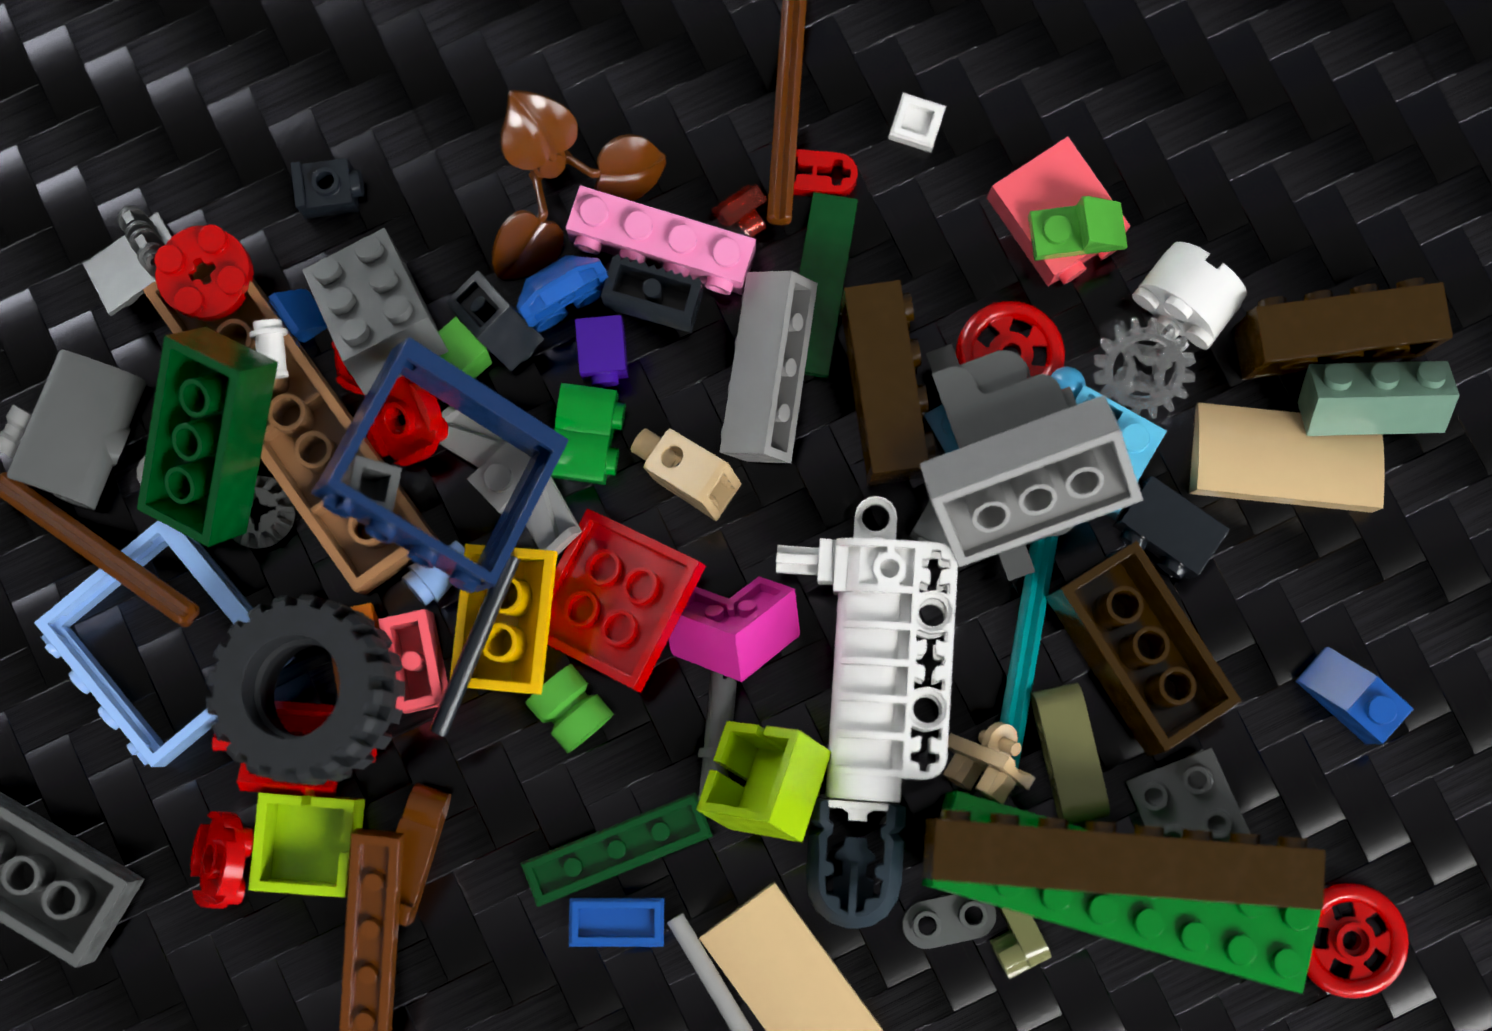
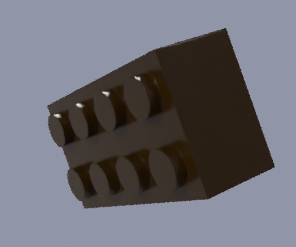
(1342, 329)
(884, 382)
(1143, 649)

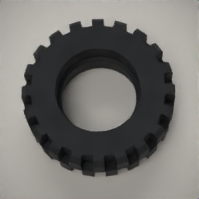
(248, 679)

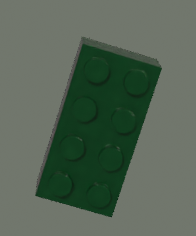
(206, 435)

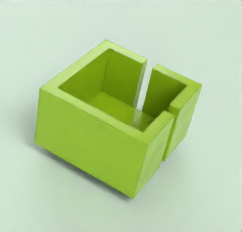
(781, 777)
(304, 843)

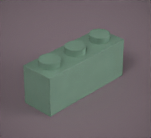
(1377, 398)

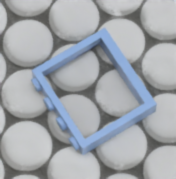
(90, 675)

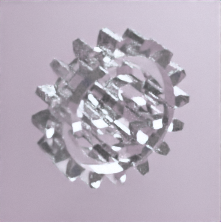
(1158, 356)

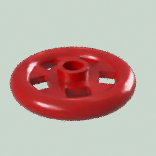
(1000, 317)
(1391, 943)

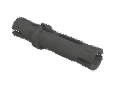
(719, 710)

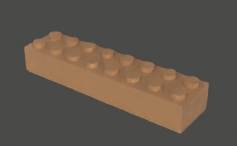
(300, 439)

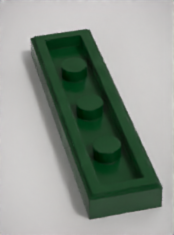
(826, 263)
(616, 849)

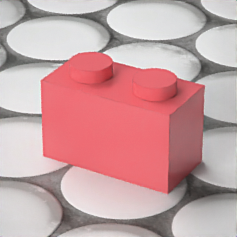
(423, 670)

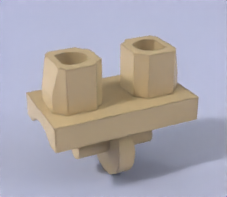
(992, 758)

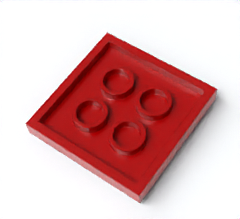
(618, 599)

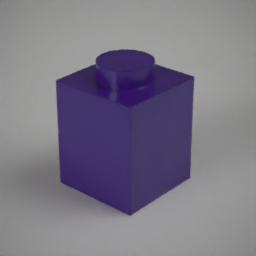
(601, 350)

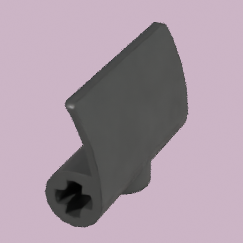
(77, 429)

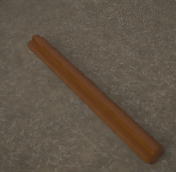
(786, 112)
(99, 551)

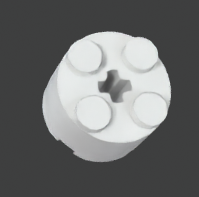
(1191, 294)

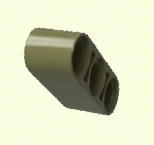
(1070, 753)

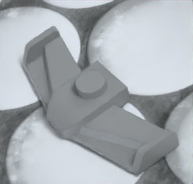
(499, 472)

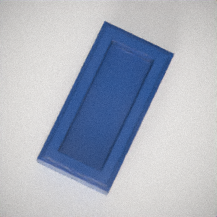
(616, 922)

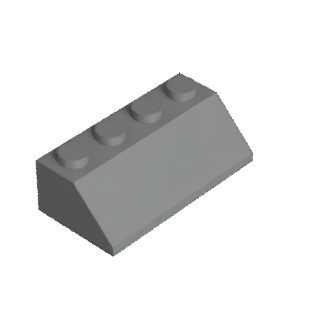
(1031, 481)

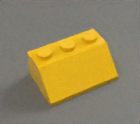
(519, 638)

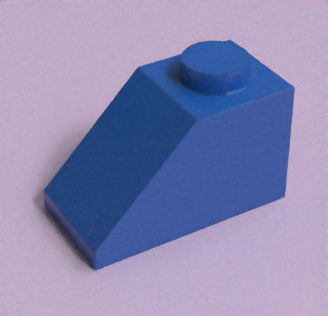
(1354, 696)

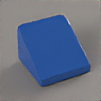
(299, 313)

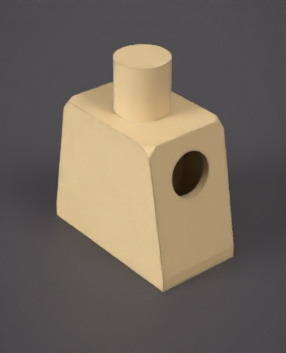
(699, 478)

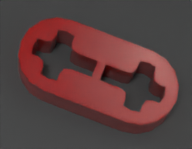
(823, 162)

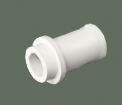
(270, 342)

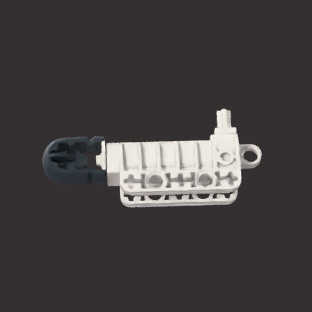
(875, 700)

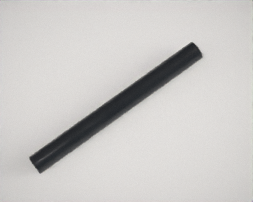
(472, 650)

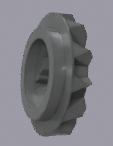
(275, 523)

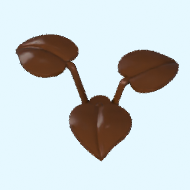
(538, 140)

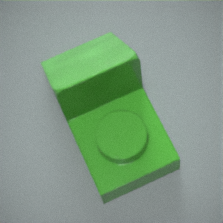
(1082, 229)

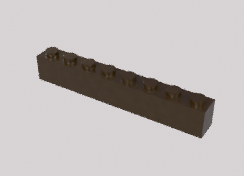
(1123, 863)

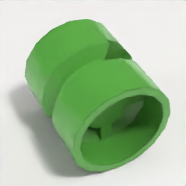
(569, 708)

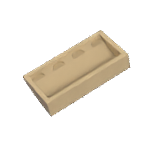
(1272, 460)
(784, 969)

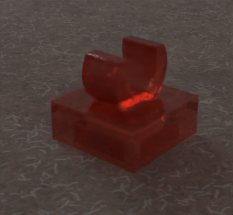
(741, 209)

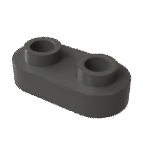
(949, 920)

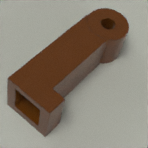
(422, 829)

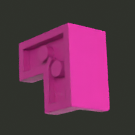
(739, 631)

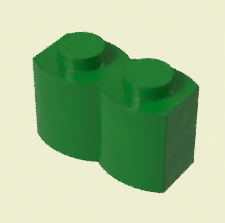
(588, 421)

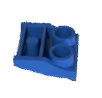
(558, 285)

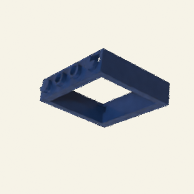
(481, 406)

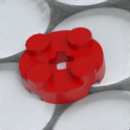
(179, 261)
(423, 427)
(220, 860)

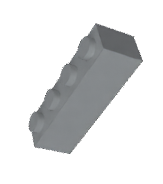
(768, 367)

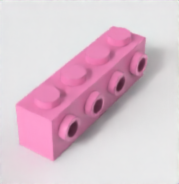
(660, 239)

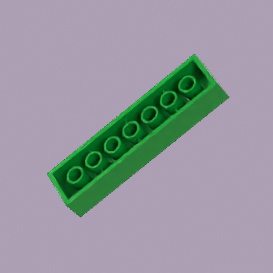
(1232, 938)

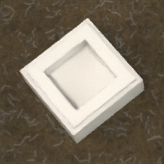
(917, 122)

